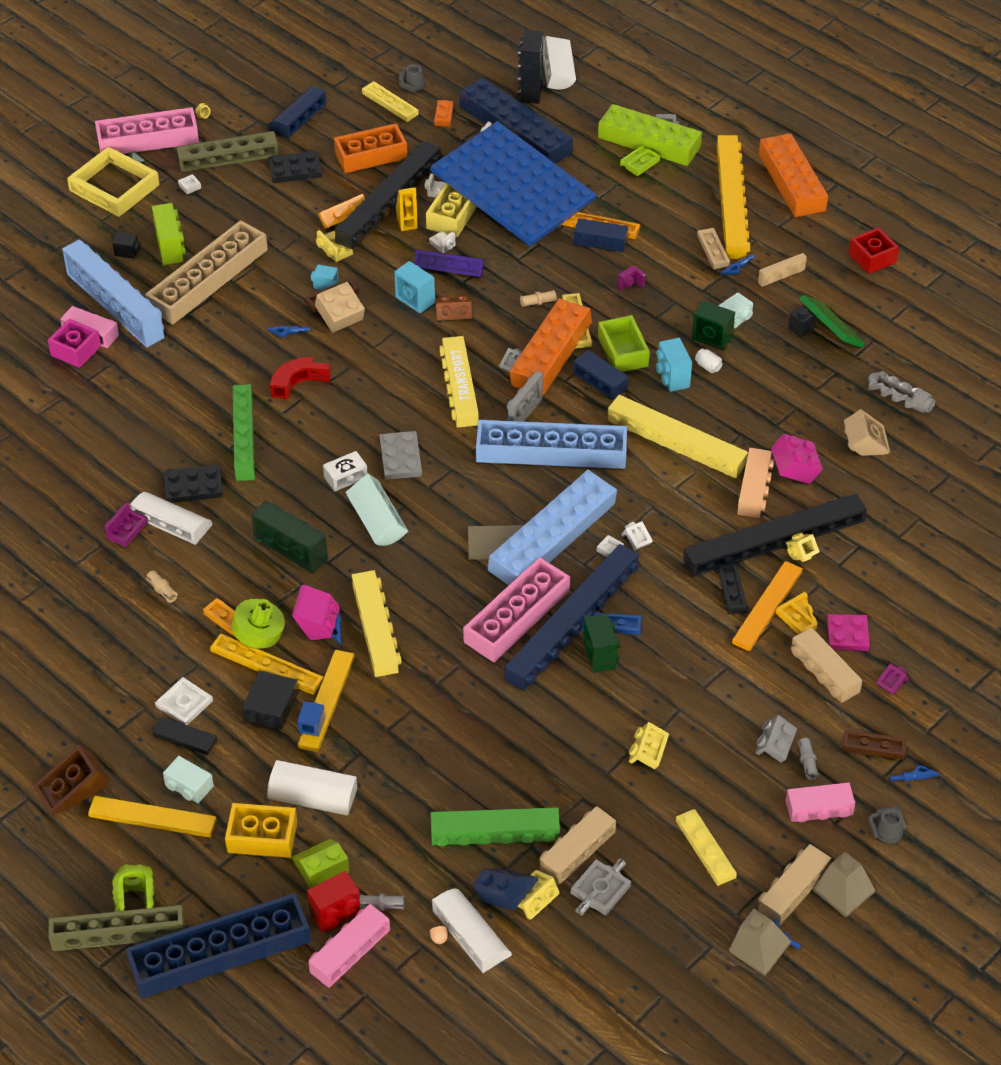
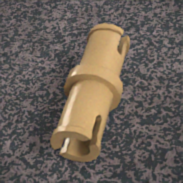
(538, 298)
(161, 586)

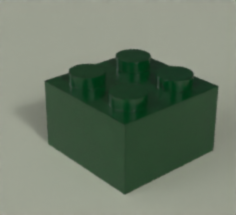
(713, 325)
(601, 642)

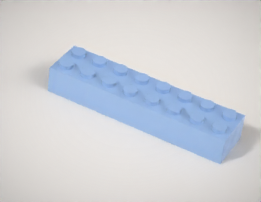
(113, 293)
(551, 444)
(553, 527)

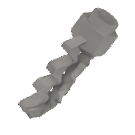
(920, 399)

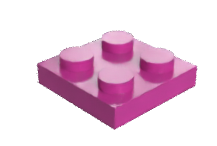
(848, 632)

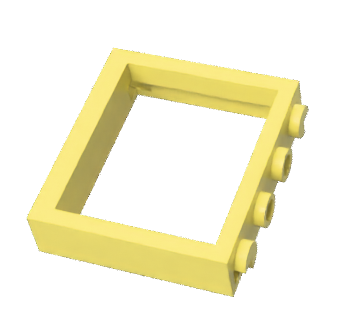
(79, 186)

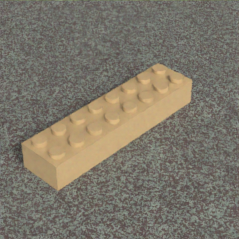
(207, 271)

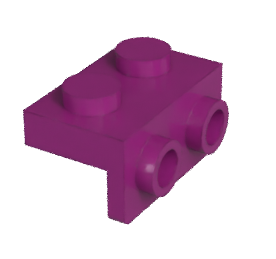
(124, 525)

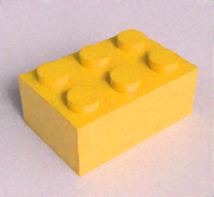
(261, 830)

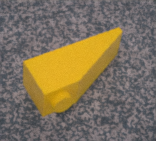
(407, 209)

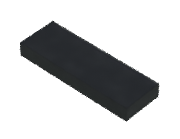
(732, 588)
(184, 735)

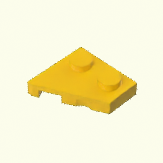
(797, 613)

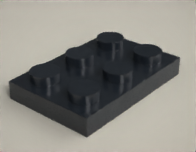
(295, 167)
(193, 483)

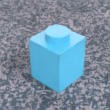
(324, 277)

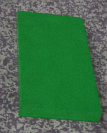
(832, 321)

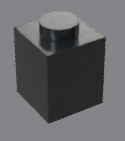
(126, 245)
(801, 321)

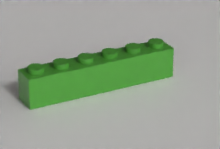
(243, 432)
(495, 826)

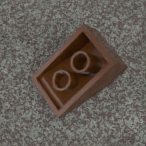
(71, 781)

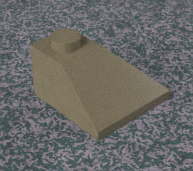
(845, 885)
(759, 942)

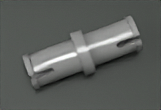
(808, 759)
(382, 902)

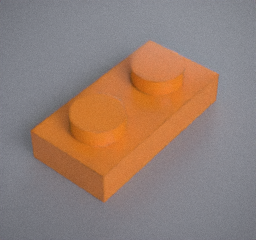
(444, 113)

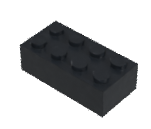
(531, 66)

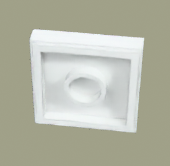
(184, 701)

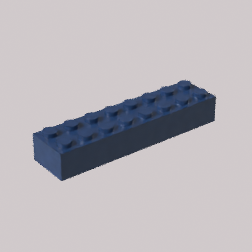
(492, 105)
(218, 945)

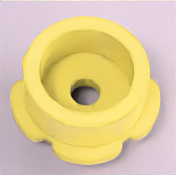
(202, 111)

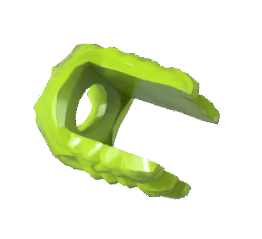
(142, 883)

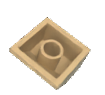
(866, 434)

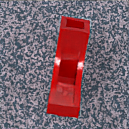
(297, 371)

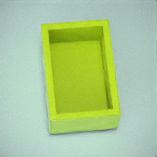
(168, 233)
(623, 344)

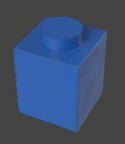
(311, 718)

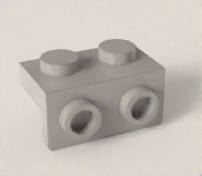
(776, 738)

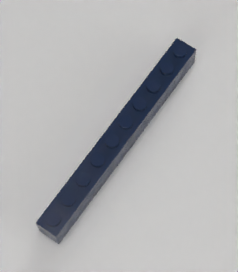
(569, 618)

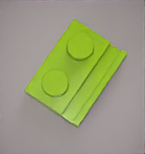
(640, 160)

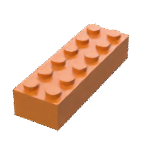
(793, 175)
(552, 344)

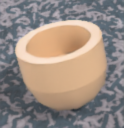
(439, 934)

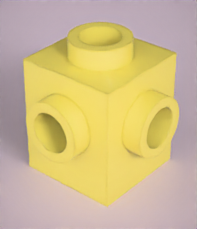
(802, 547)

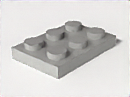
(526, 399)
(400, 455)

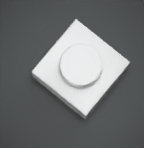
(189, 184)
(608, 545)

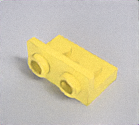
(332, 249)
(648, 745)
(540, 895)

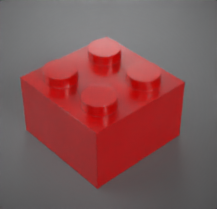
(873, 250)
(334, 901)

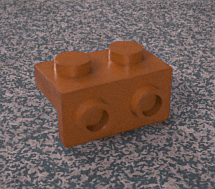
(453, 308)

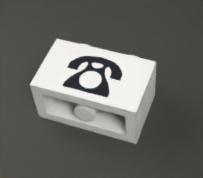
(344, 471)

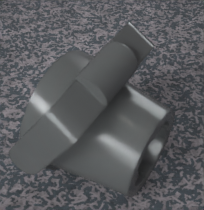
(412, 78)
(890, 825)

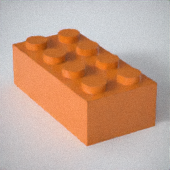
(370, 148)

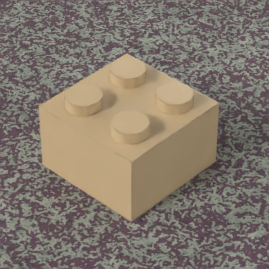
(339, 307)

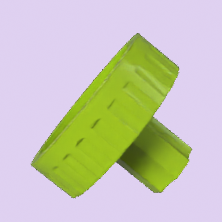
(260, 614)

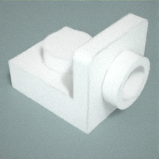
(433, 187)
(442, 241)
(637, 535)

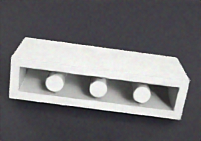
(558, 63)
(171, 517)
(312, 787)
(470, 929)

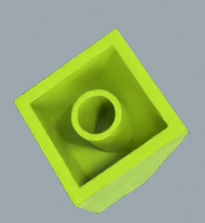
(321, 862)

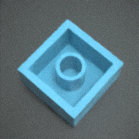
(414, 287)
(674, 364)

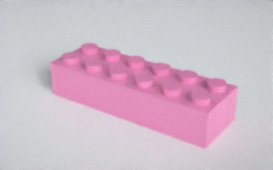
(148, 131)
(516, 609)

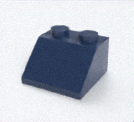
(503, 887)

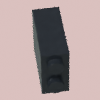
(270, 700)

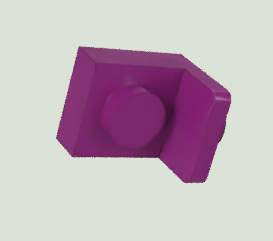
(631, 276)
(892, 679)

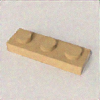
(713, 248)
(782, 269)

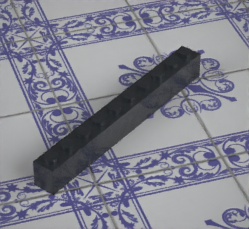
(384, 197)
(773, 534)

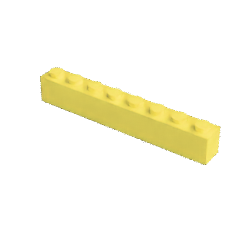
(677, 436)

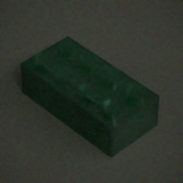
(289, 536)

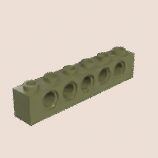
(227, 151)
(114, 927)

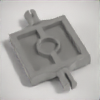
(600, 887)

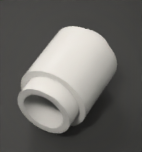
(708, 360)

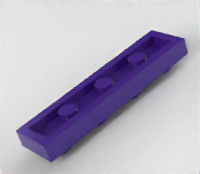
(449, 263)

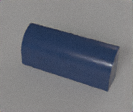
(298, 112)

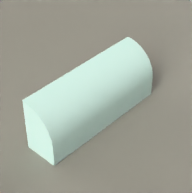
(376, 511)

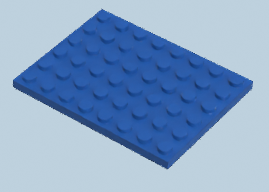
(513, 183)

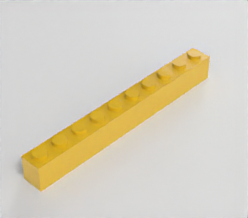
(732, 197)

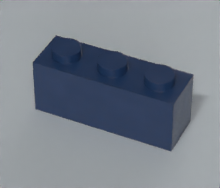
(600, 235)
(600, 375)

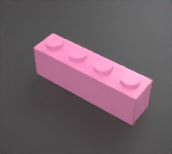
(349, 945)

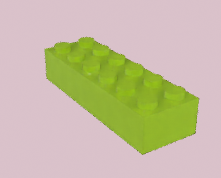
(661, 136)

